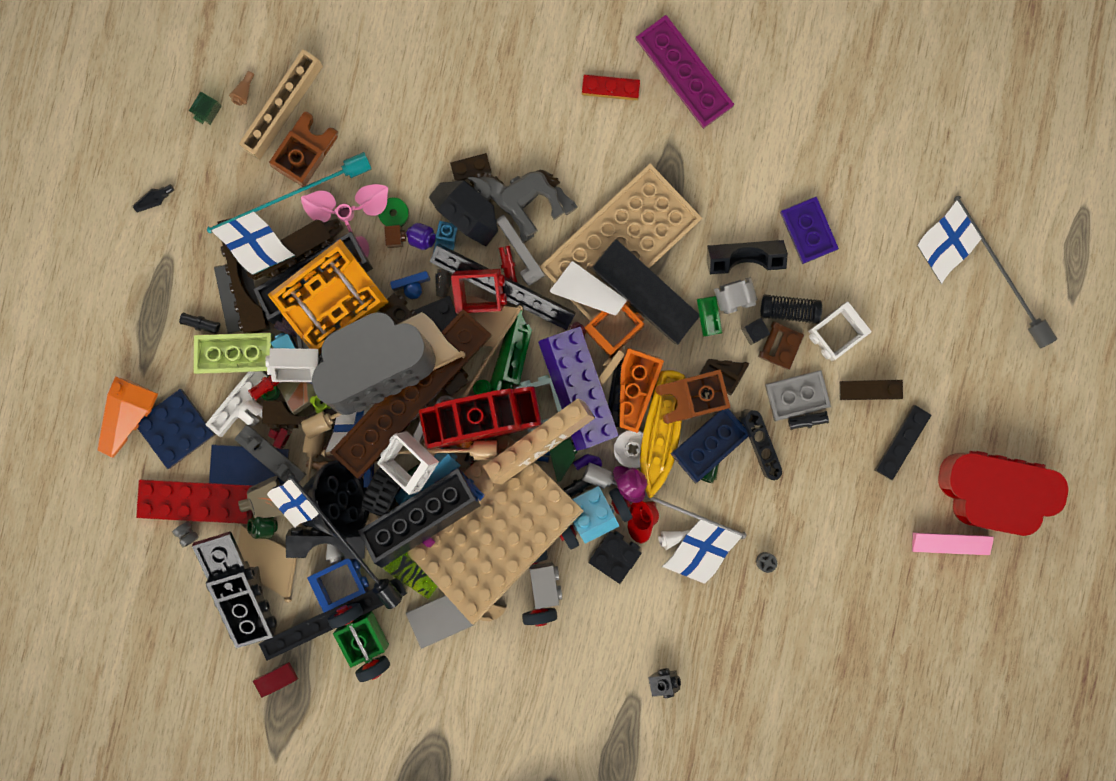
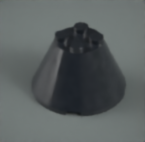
(340, 499)

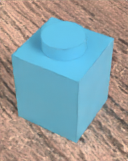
(284, 341)

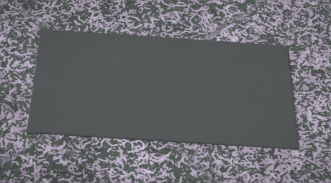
(227, 298)

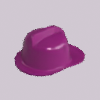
(630, 483)

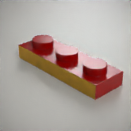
(610, 87)

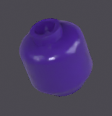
(421, 236)

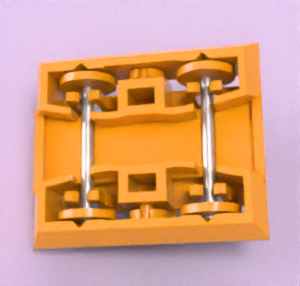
(327, 295)

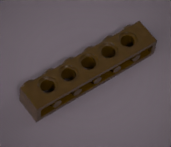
(398, 303)

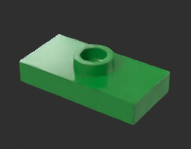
(709, 316)

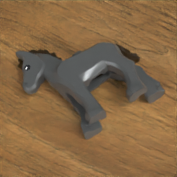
(521, 193)

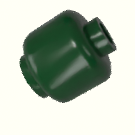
(262, 527)

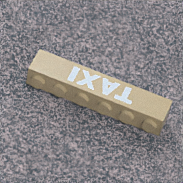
(539, 442)

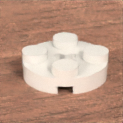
(622, 446)

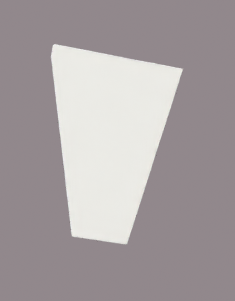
(586, 289)

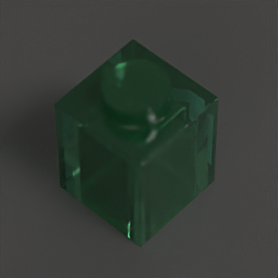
(205, 108)

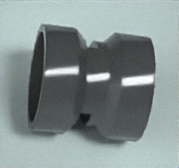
(182, 531)

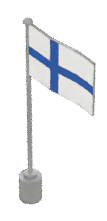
(702, 546)

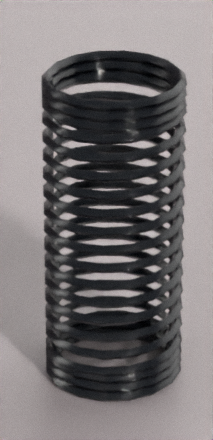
(767, 309)

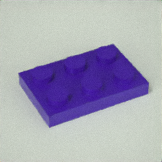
(809, 230)

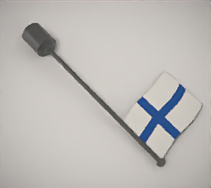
(953, 241)

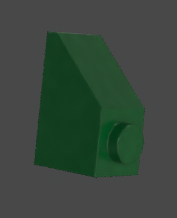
(562, 458)

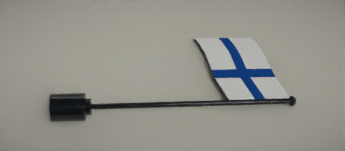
(300, 507)

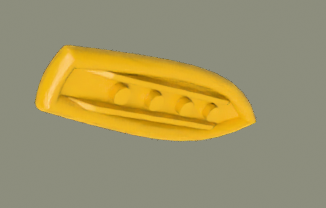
(659, 438)

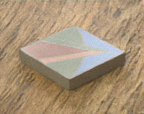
(297, 394)

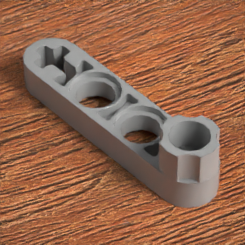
(532, 272)

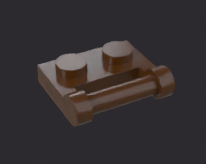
(786, 348)

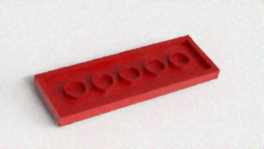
(192, 501)

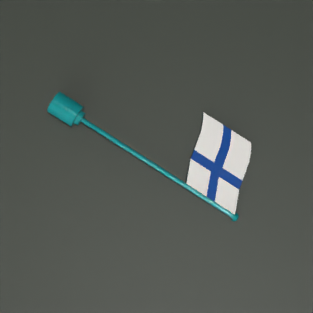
(255, 242)

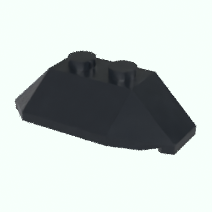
(466, 210)

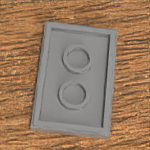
(797, 395)
(436, 621)

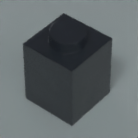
(755, 331)

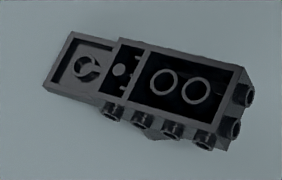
(235, 590)

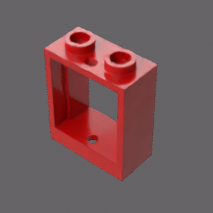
(460, 295)

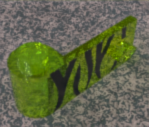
(411, 575)

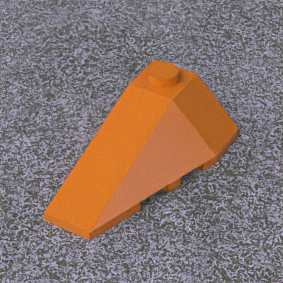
(637, 384)
(123, 411)

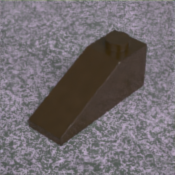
(871, 390)

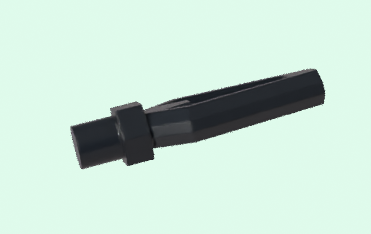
(153, 198)

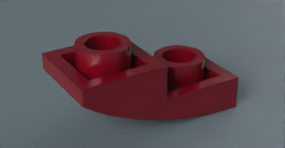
(275, 680)

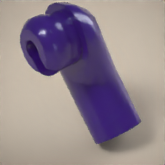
(584, 460)

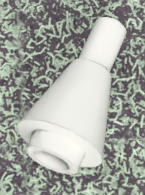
(671, 538)
(333, 554)

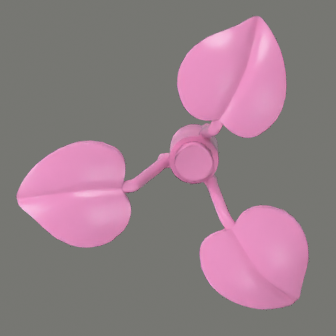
(371, 198)

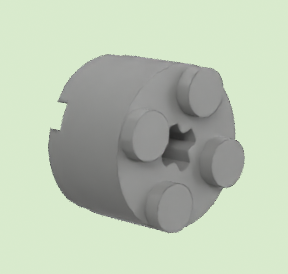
(736, 295)

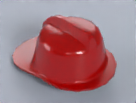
(644, 518)

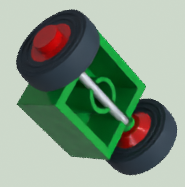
(360, 640)

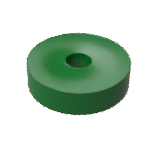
(402, 213)

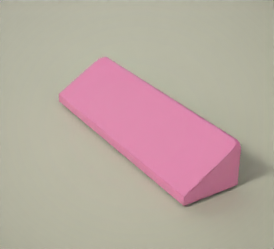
(952, 543)

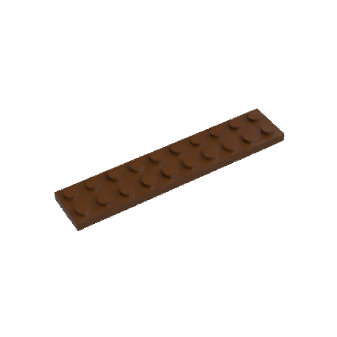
(372, 433)

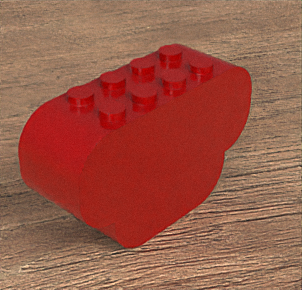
(480, 417)
(1002, 491)

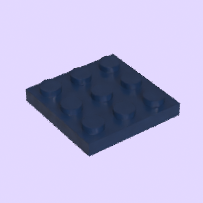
(174, 429)

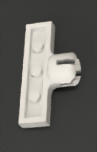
(238, 405)

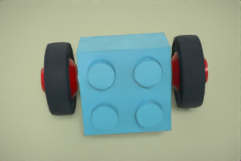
(597, 516)

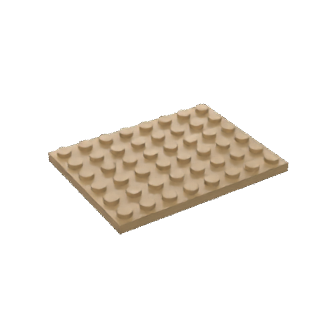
(499, 540)

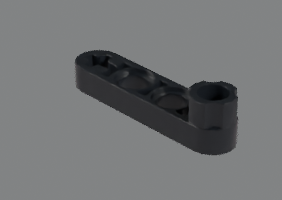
(761, 445)

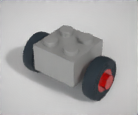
(545, 593)

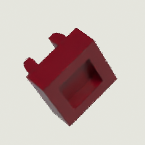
(281, 437)

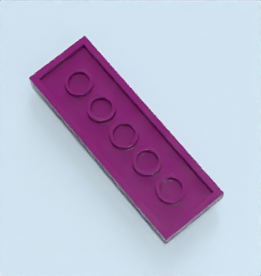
(684, 71)

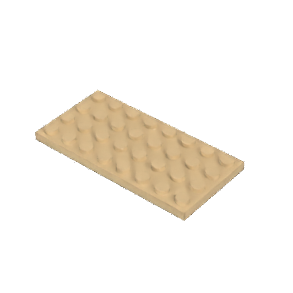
(643, 217)

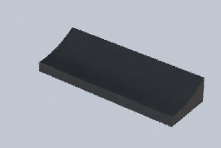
(645, 291)
(270, 309)
(419, 518)

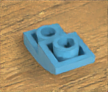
(446, 235)

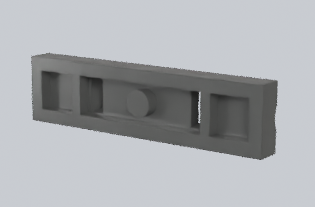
(268, 454)

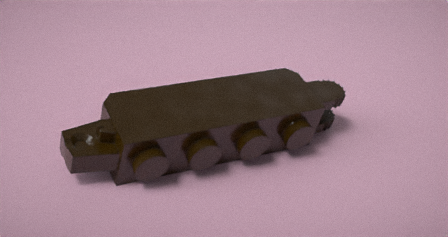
(303, 244)

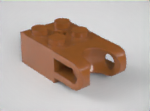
(307, 146)
(689, 398)

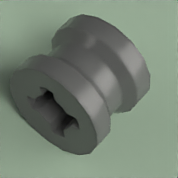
(769, 564)

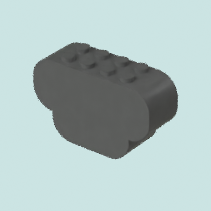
(370, 363)

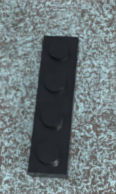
(903, 442)

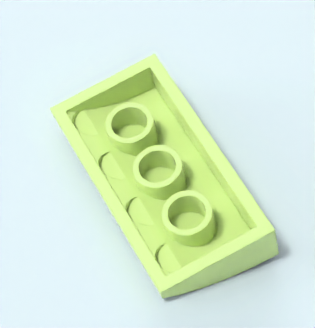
(231, 352)

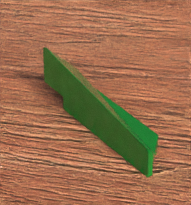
(511, 355)

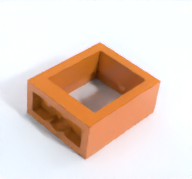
(590, 329)

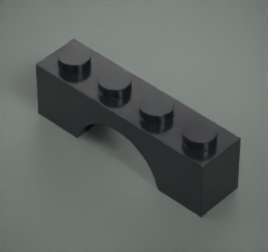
(769, 254)
(301, 541)

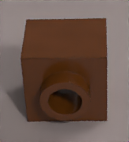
(394, 236)

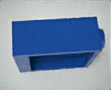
(321, 592)

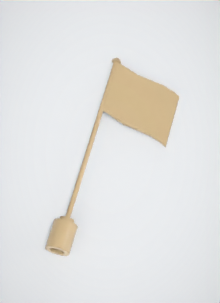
(497, 325)
(443, 352)
(269, 555)

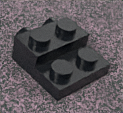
(615, 556)

